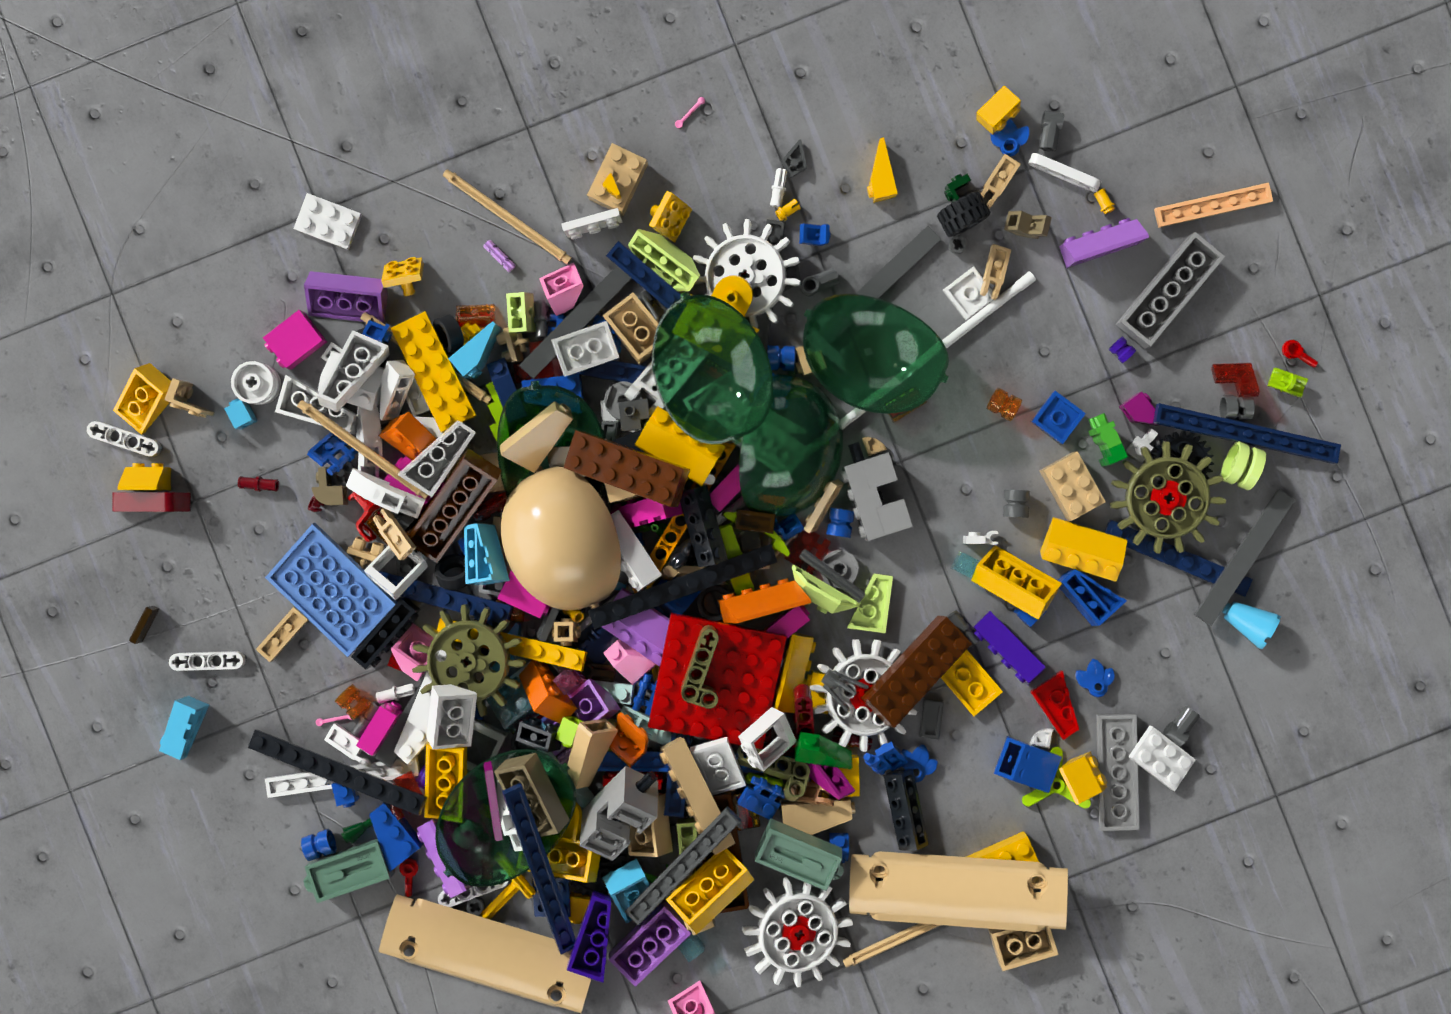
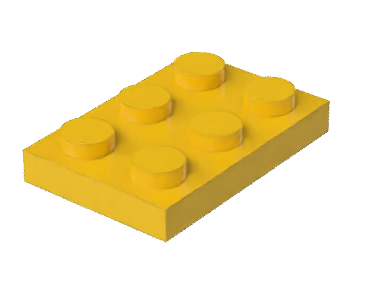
(971, 683)

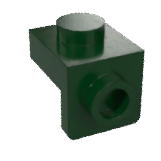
(957, 182)

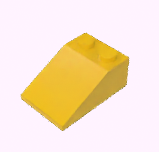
(143, 397)

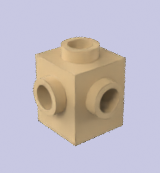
(560, 628)

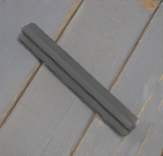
(832, 575)

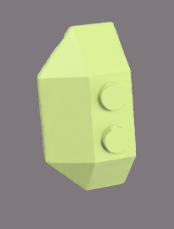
(665, 259)
(822, 594)

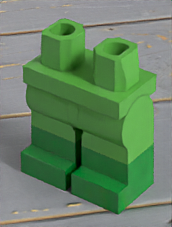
(1107, 439)

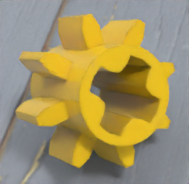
(469, 331)

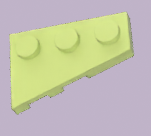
(874, 607)

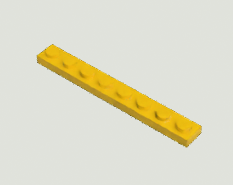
(538, 650)

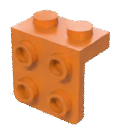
(630, 741)

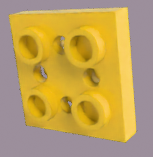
(670, 216)
(403, 274)

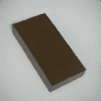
(754, 521)
(144, 624)

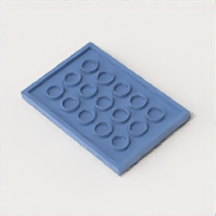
(331, 589)

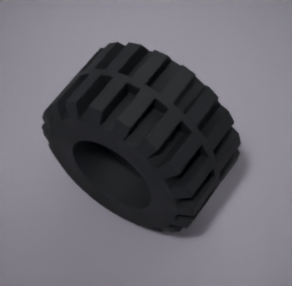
(963, 214)

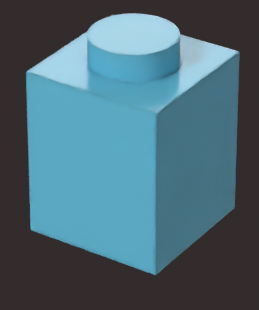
(240, 414)

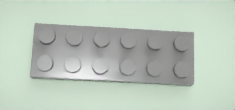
(1121, 798)

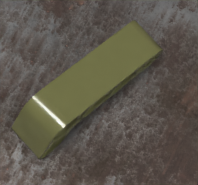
(703, 665)
(789, 774)

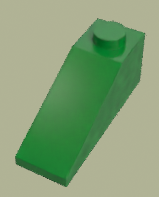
(821, 751)

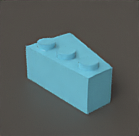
(483, 555)
(183, 727)

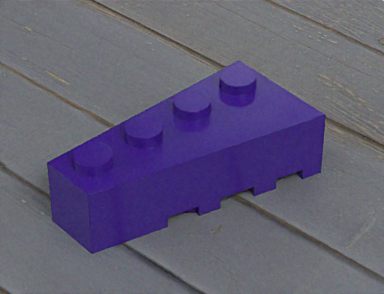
(1009, 648)
(590, 947)

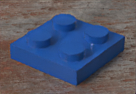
(1058, 417)

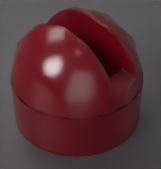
(314, 505)

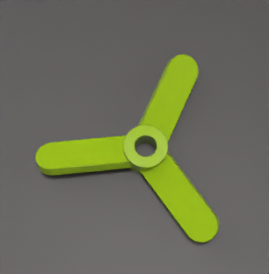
(1038, 795)

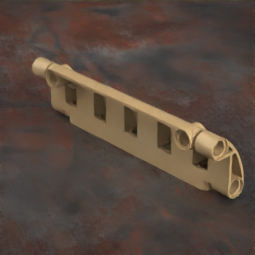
(959, 891)
(482, 952)

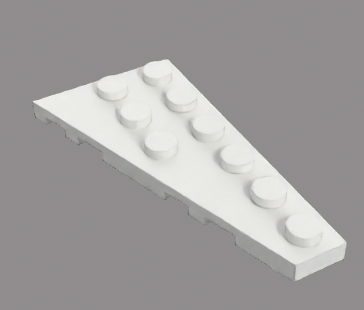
(414, 733)

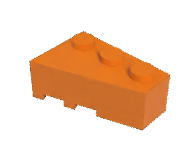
(407, 435)
(544, 693)

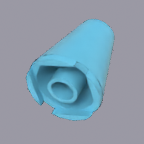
(1252, 622)

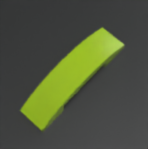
(777, 543)

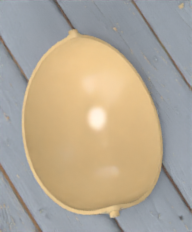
(561, 540)

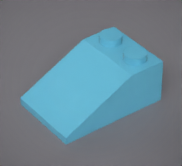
(475, 353)
(626, 886)

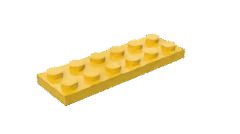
(433, 371)

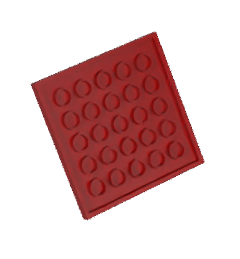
(741, 671)

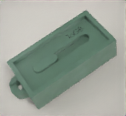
(799, 855)
(346, 871)

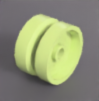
(1243, 465)

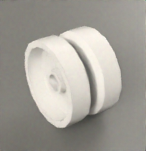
(244, 383)

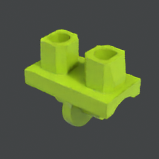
(1287, 382)

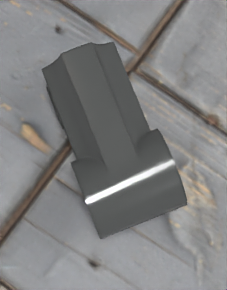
(1051, 126)
(821, 281)
(1179, 729)

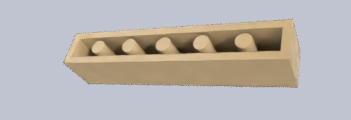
(692, 788)

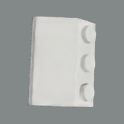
(367, 395)
(451, 717)

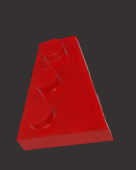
(1056, 704)

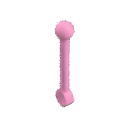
(679, 123)
(319, 722)

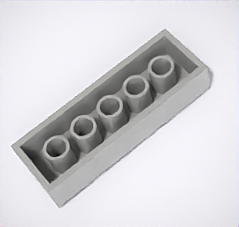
(1170, 290)

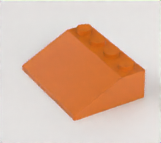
(762, 601)

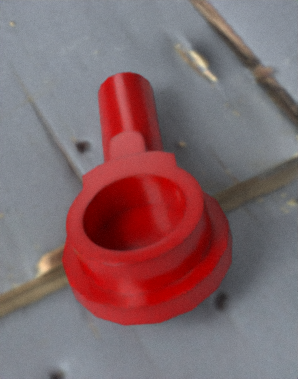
(1292, 349)
(408, 869)

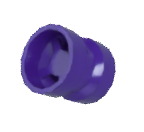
(1122, 350)

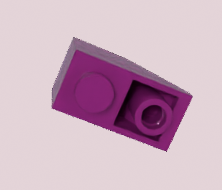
(1139, 409)

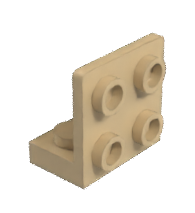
(178, 394)

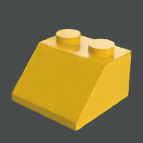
(146, 478)
(1083, 777)

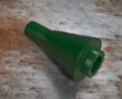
(353, 832)

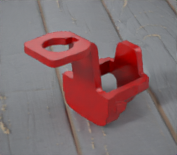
(369, 508)

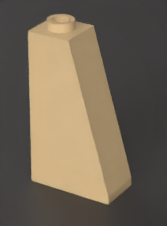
(537, 437)
(589, 750)
(817, 818)

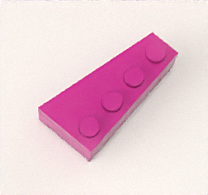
(645, 511)

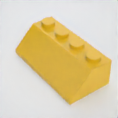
(668, 442)
(1084, 549)
(1016, 581)
(793, 670)
(442, 774)
(710, 890)

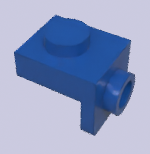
(814, 234)
(378, 331)
(788, 527)
(344, 795)
(842, 841)

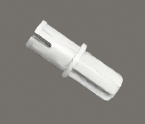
(778, 188)
(395, 693)

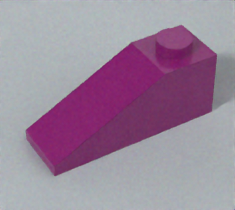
(831, 780)

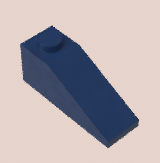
(502, 379)

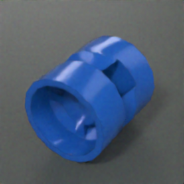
(781, 358)
(840, 522)
(318, 844)

